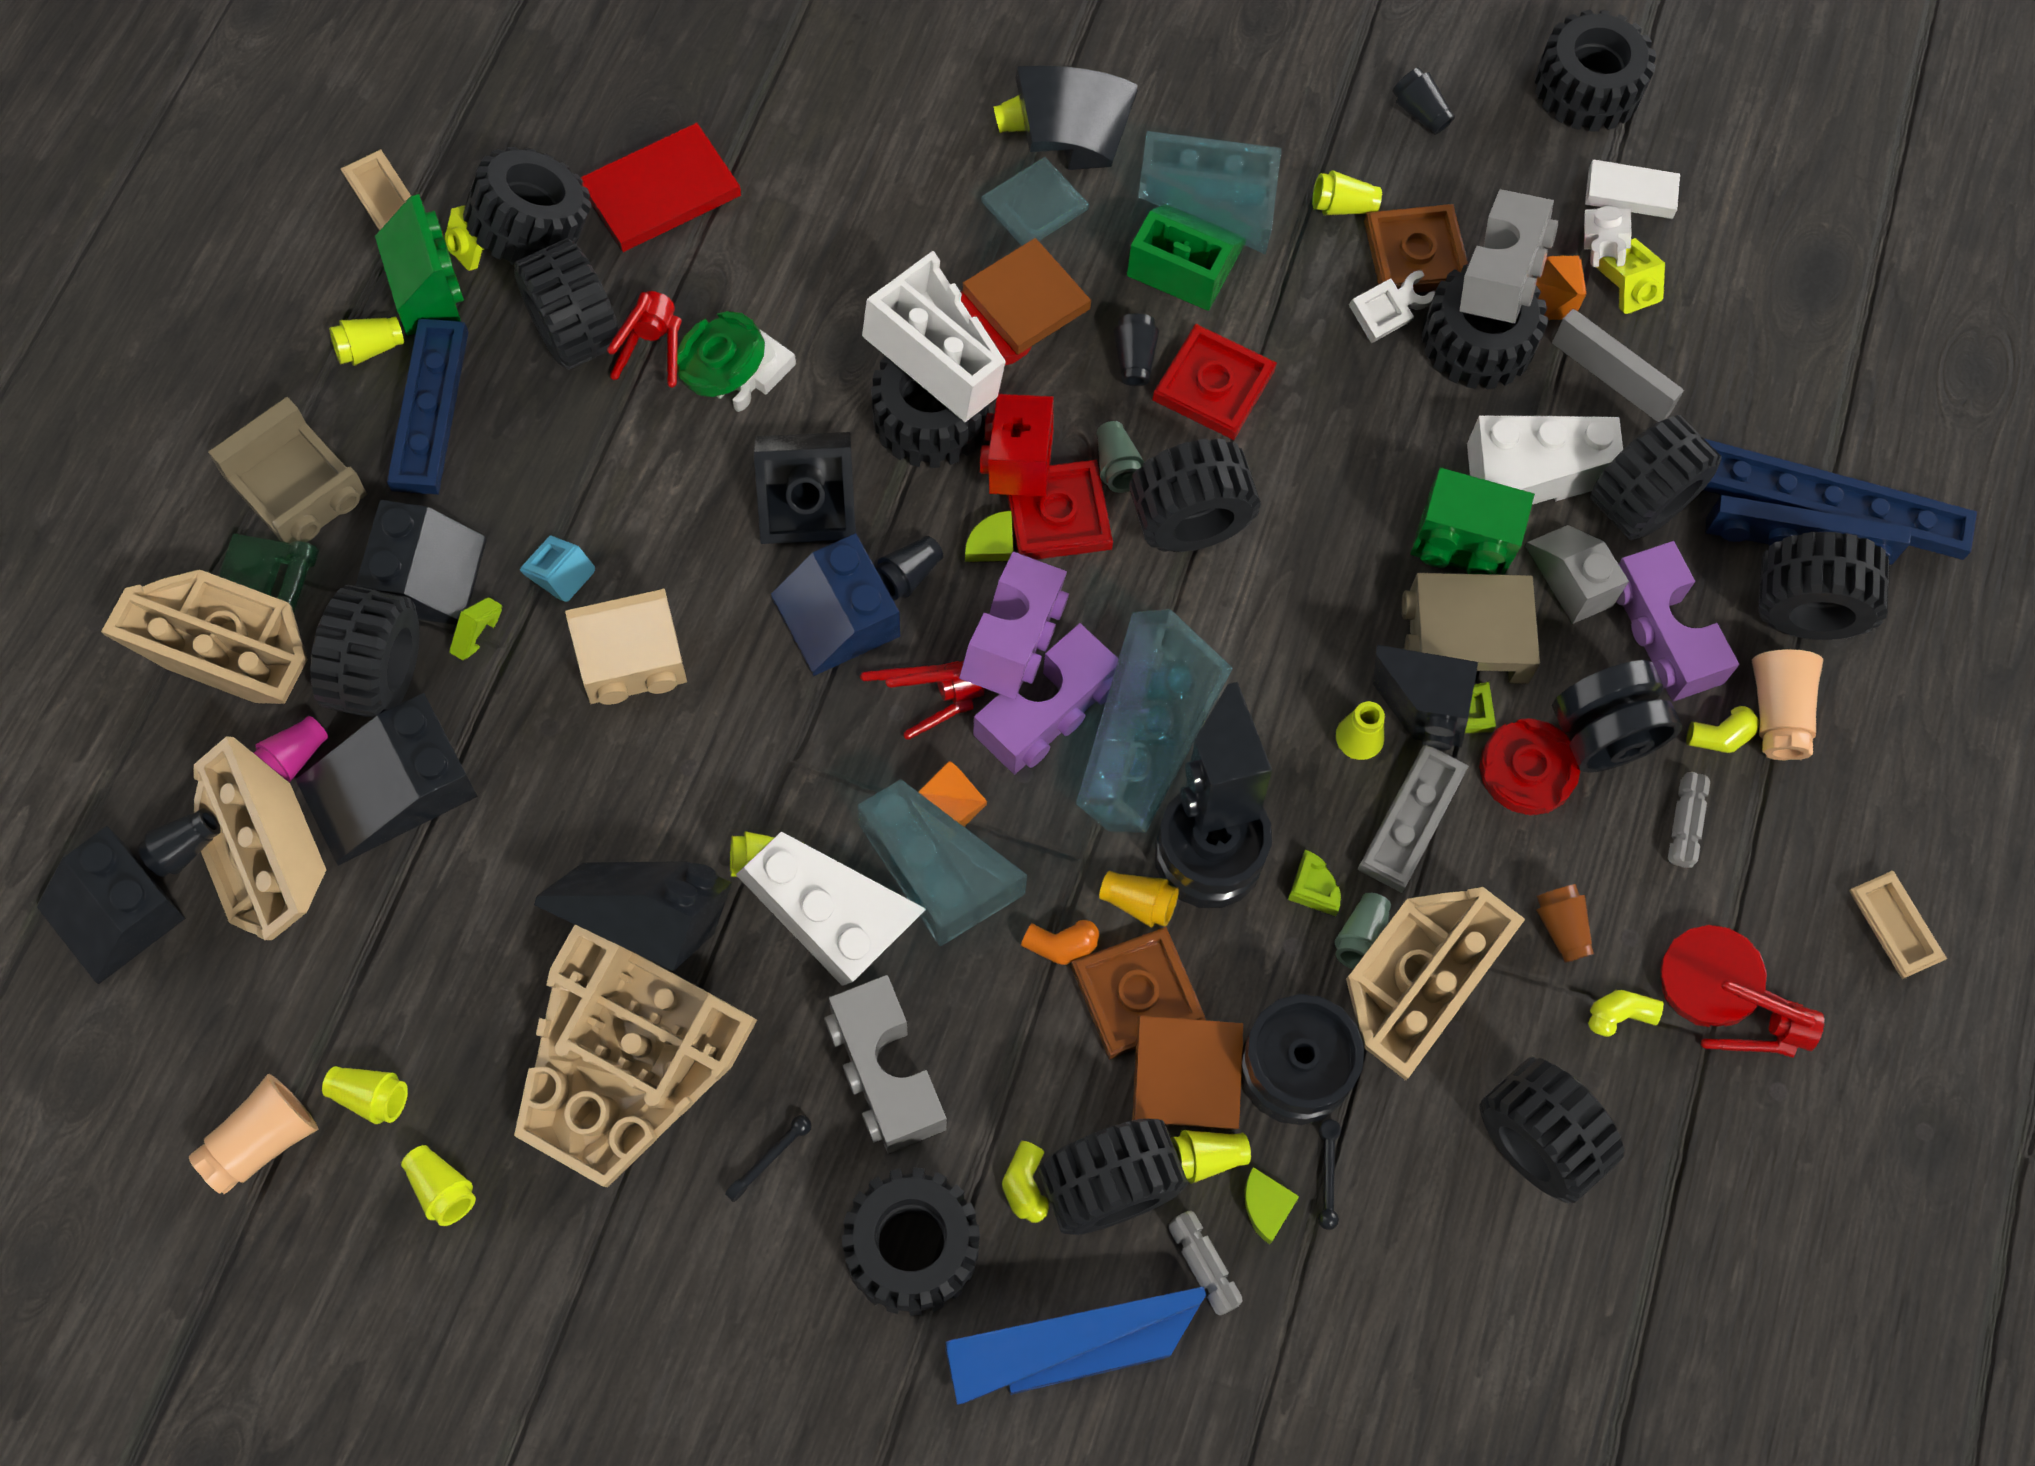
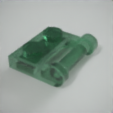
(257, 561)

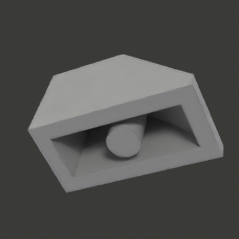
(1578, 571)

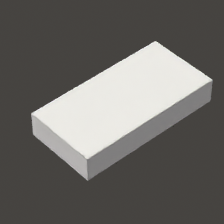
(1633, 187)

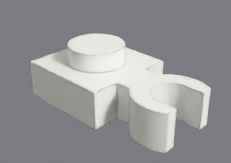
(1607, 233)
(1387, 308)
(773, 367)

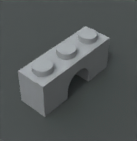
(1512, 253)
(900, 1108)

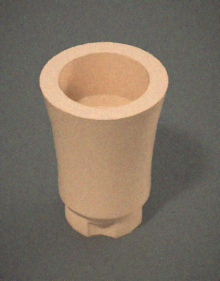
(1787, 701)
(252, 1136)

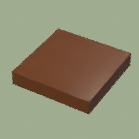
(1415, 241)
(1026, 296)
(1131, 982)
(1188, 1072)

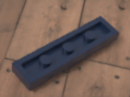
(428, 407)
(1769, 523)

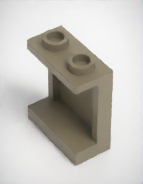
(287, 473)
(1475, 620)

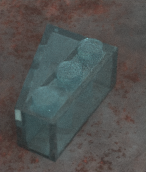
(1214, 181)
(938, 861)

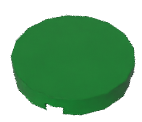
(720, 354)

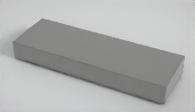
(1617, 366)
(1413, 818)

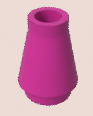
(292, 747)

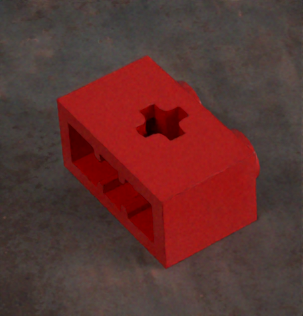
(1019, 445)

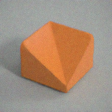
(1561, 285)
(954, 794)

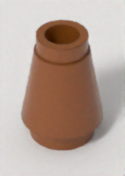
(1566, 921)

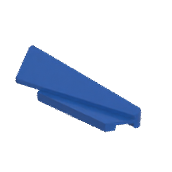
(1070, 1345)

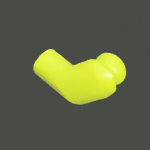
(1728, 735)
(1620, 1006)
(1021, 1187)

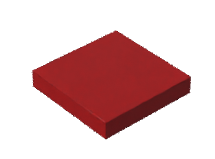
(1214, 381)
(1068, 519)

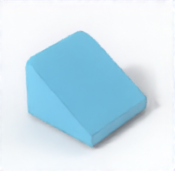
(558, 568)

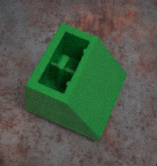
(1183, 255)
(418, 266)
(1472, 524)

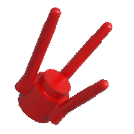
(648, 320)
(949, 686)
(1790, 1022)

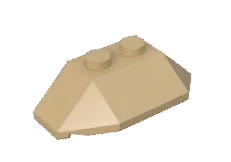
(213, 634)
(265, 851)
(1425, 971)

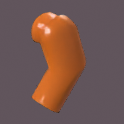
(1064, 946)

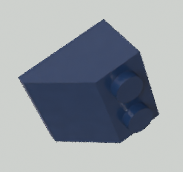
(837, 605)

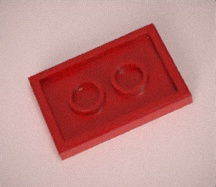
(660, 187)

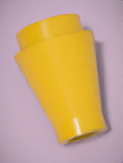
(1142, 897)

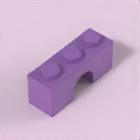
(1018, 624)
(1683, 656)
(1021, 729)

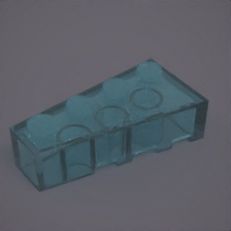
(1150, 719)

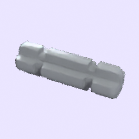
(1689, 820)
(1205, 1262)

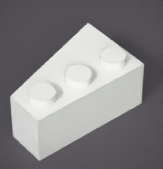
(934, 338)
(1544, 453)
(827, 905)

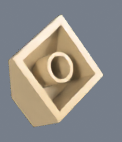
(626, 647)

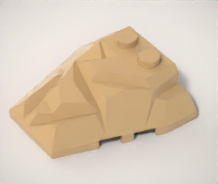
(620, 1056)

